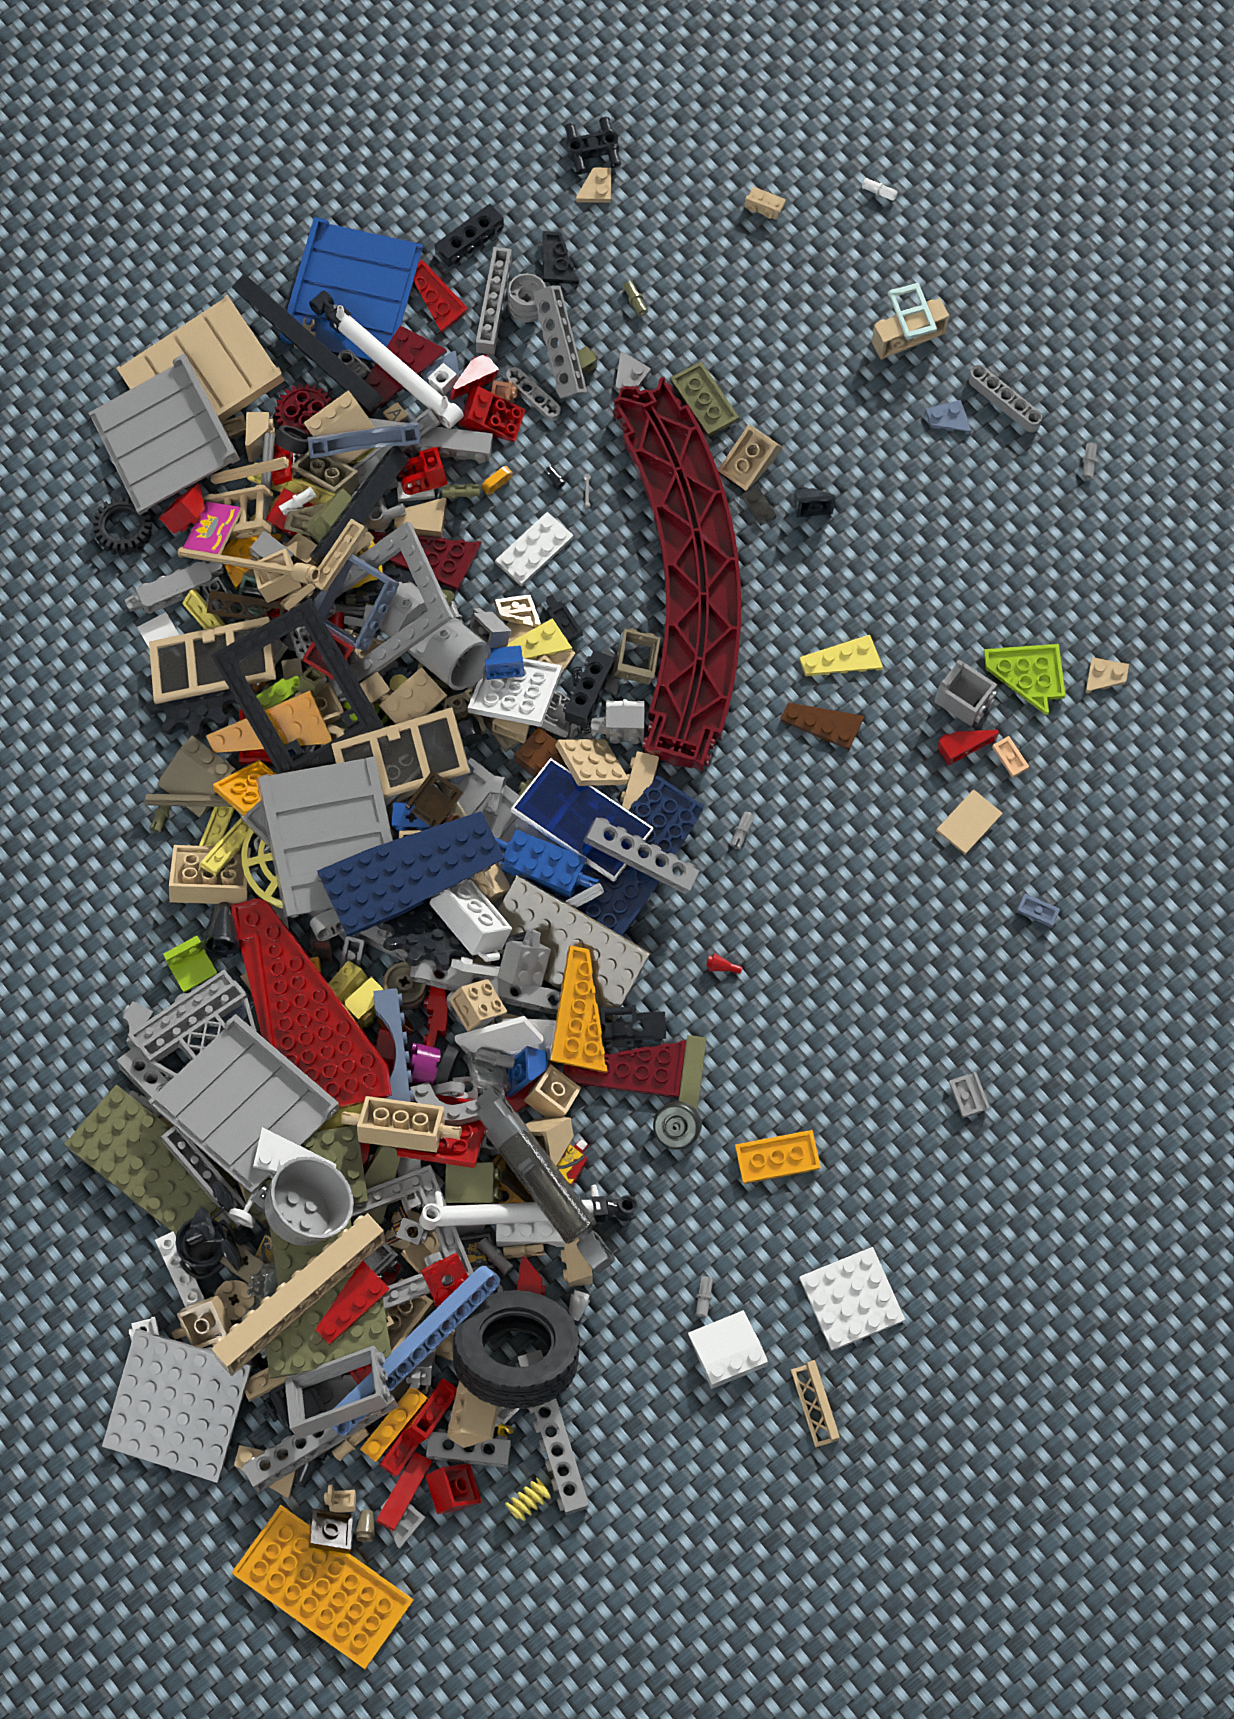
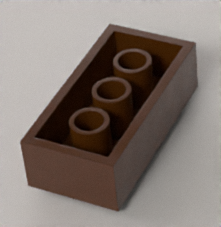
(537, 752)

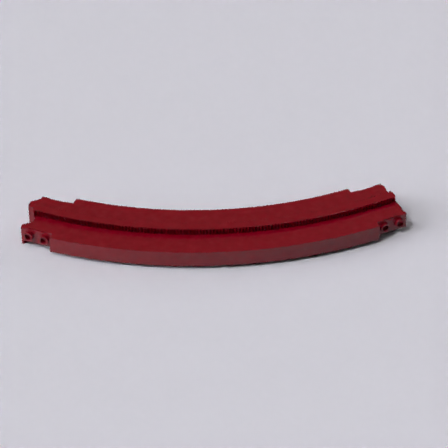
(698, 569)

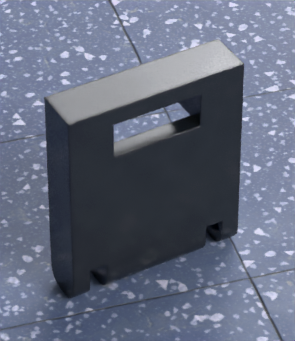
(311, 1402)

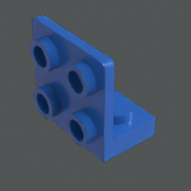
(505, 663)

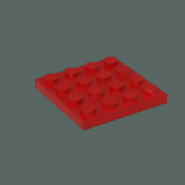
(450, 1150)

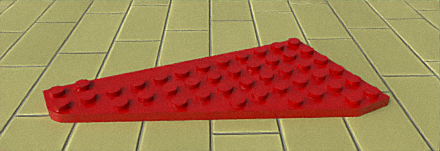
(303, 1013)

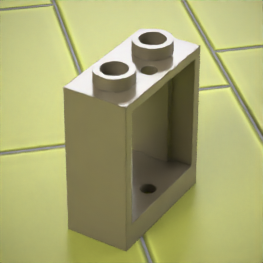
(634, 673)

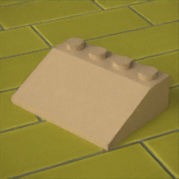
(195, 885)

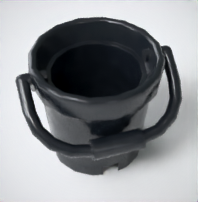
(202, 1256)

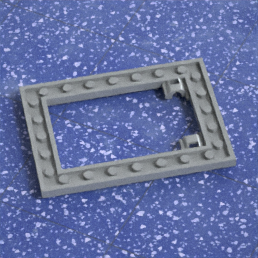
(438, 612)
(423, 1187)

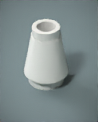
(578, 1304)

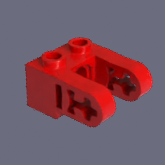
(427, 471)

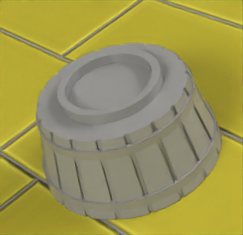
(308, 1201)

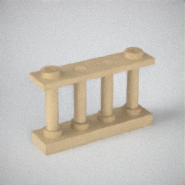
(242, 528)

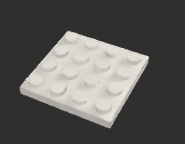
(517, 698)
(852, 1299)

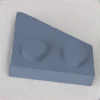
(948, 417)

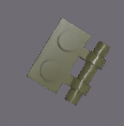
(464, 490)

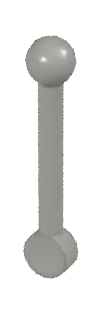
(587, 478)

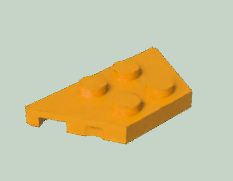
(241, 549)

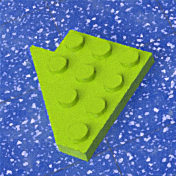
(1029, 671)

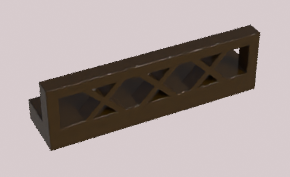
(243, 601)

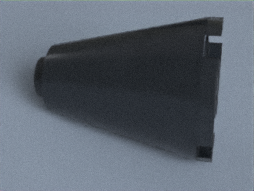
(221, 933)

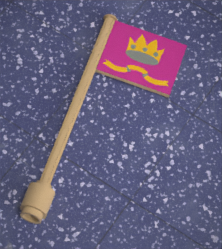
(212, 534)

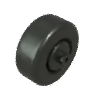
(677, 1125)

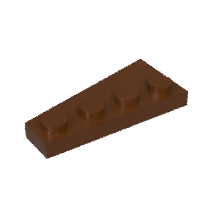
(826, 724)

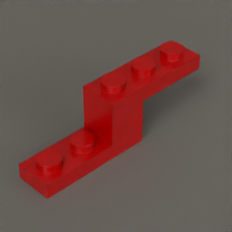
(418, 1428)

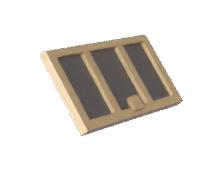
(184, 665)
(410, 751)

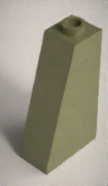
(380, 1170)

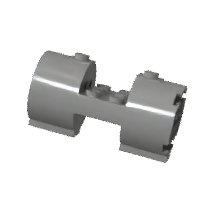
(449, 652)

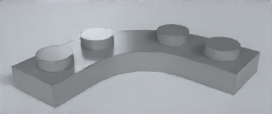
(454, 1114)

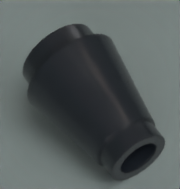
(305, 1473)

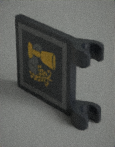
(474, 1254)

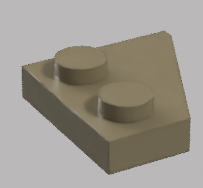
(299, 517)

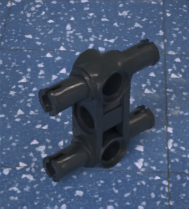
(592, 145)

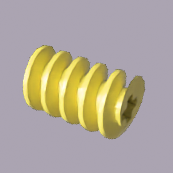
(528, 1500)

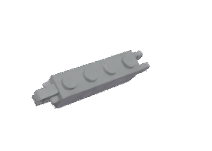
(174, 587)

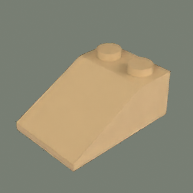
(749, 457)

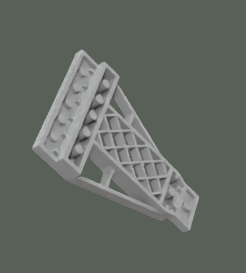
(188, 1019)

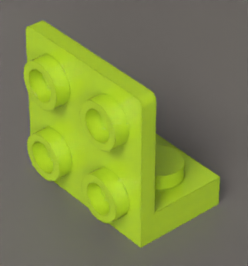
(190, 964)

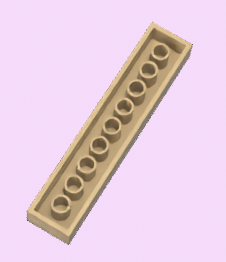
(298, 1294)

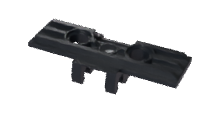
(622, 1032)

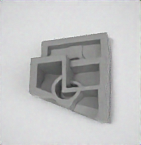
(555, 718)

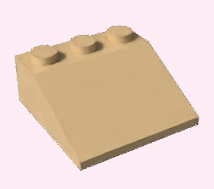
(339, 417)

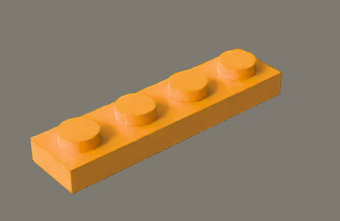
(393, 1424)

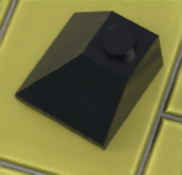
(813, 502)

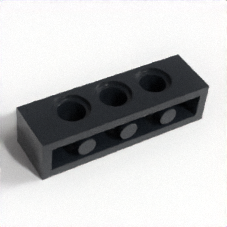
(472, 227)
(581, 714)

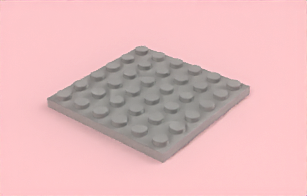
(175, 1406)

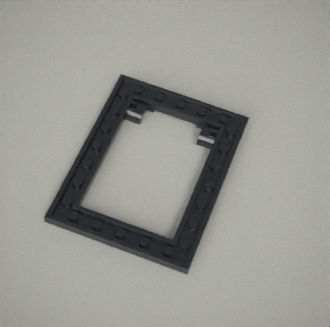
(306, 615)

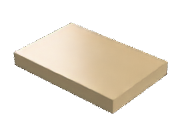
(969, 822)

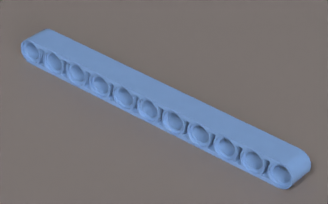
(426, 1337)

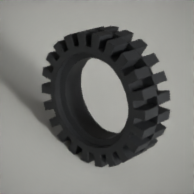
(121, 545)

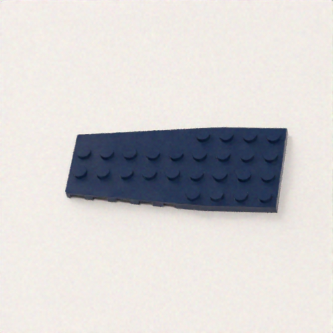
(672, 817)
(408, 871)

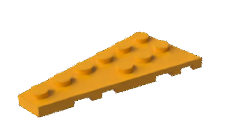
(292, 719)
(577, 1024)

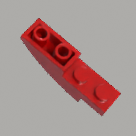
(436, 1006)

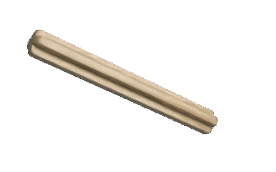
(249, 470)

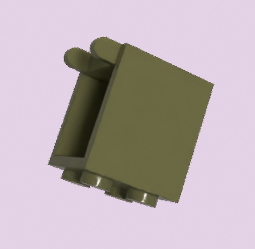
(473, 1185)

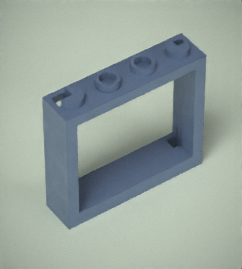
(325, 601)

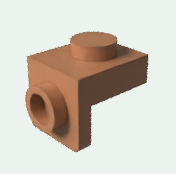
(505, 390)

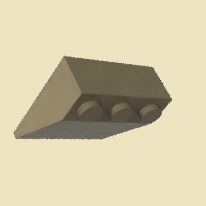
(194, 772)

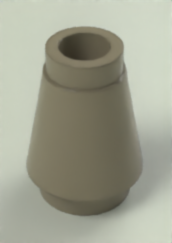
(365, 1527)

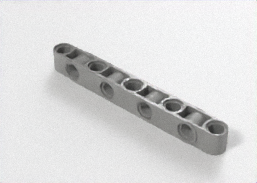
(529, 996)

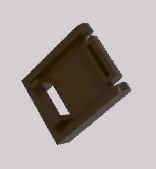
(431, 802)

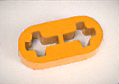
(496, 480)

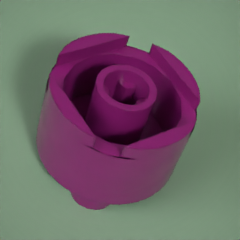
(423, 1063)

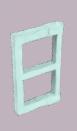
(901, 314)

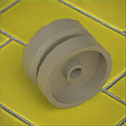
(413, 993)

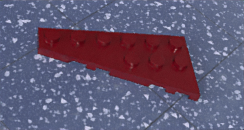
(414, 352)
(447, 558)
(637, 1070)

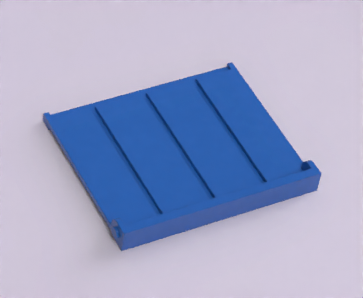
(362, 273)

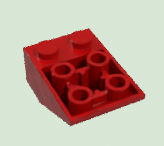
(491, 415)

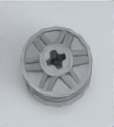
(521, 297)

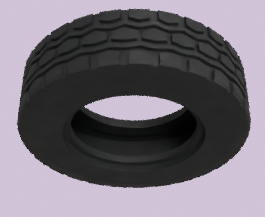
(517, 1385)

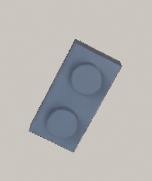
(1038, 910)

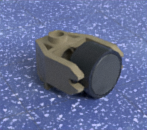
(470, 730)

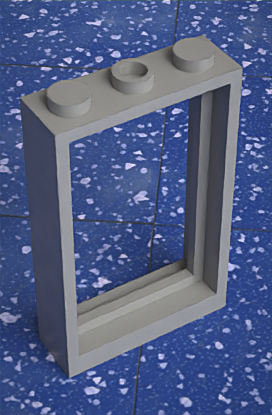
(294, 1384)

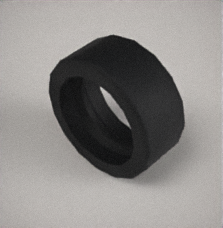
(292, 439)

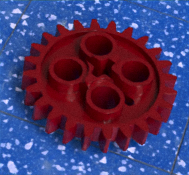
(291, 403)

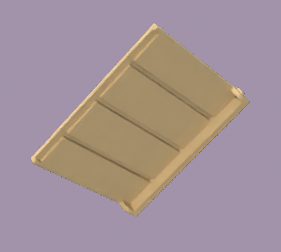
(222, 354)

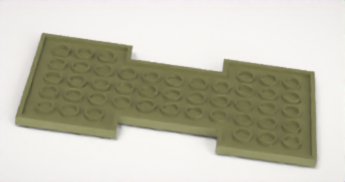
(299, 1345)

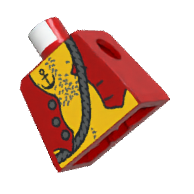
(573, 1162)

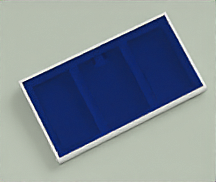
(566, 812)

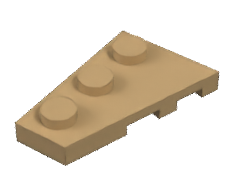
(282, 1486)

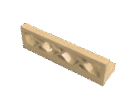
(339, 554)
(822, 1400)

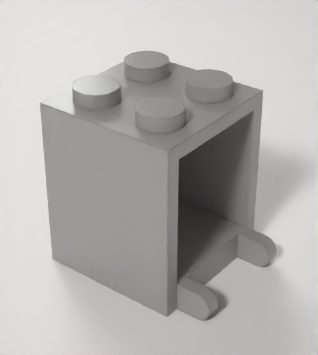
(962, 690)

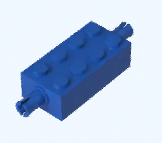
(545, 864)

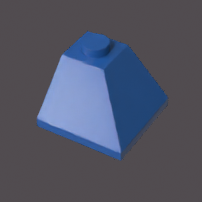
(527, 1066)

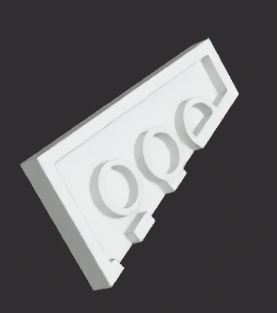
(276, 1150)

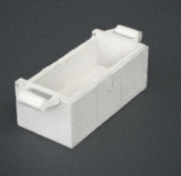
(473, 919)

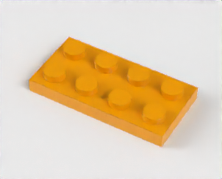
(777, 1157)

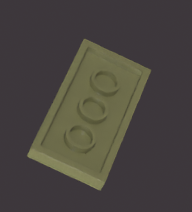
(704, 398)

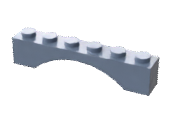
(364, 439)
(387, 1009)

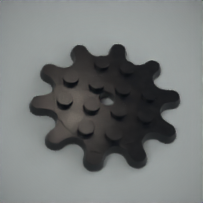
(192, 711)
(413, 935)

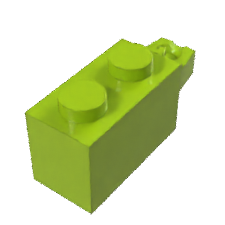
(279, 692)

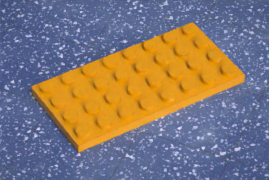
(322, 1588)

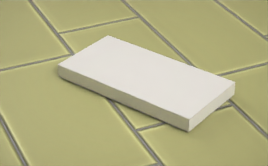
(500, 1037)

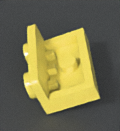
(347, 981)

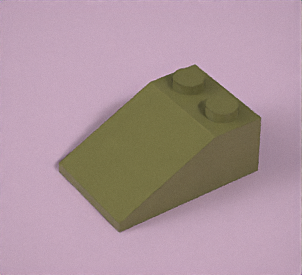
(327, 515)

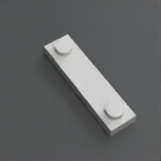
(467, 965)

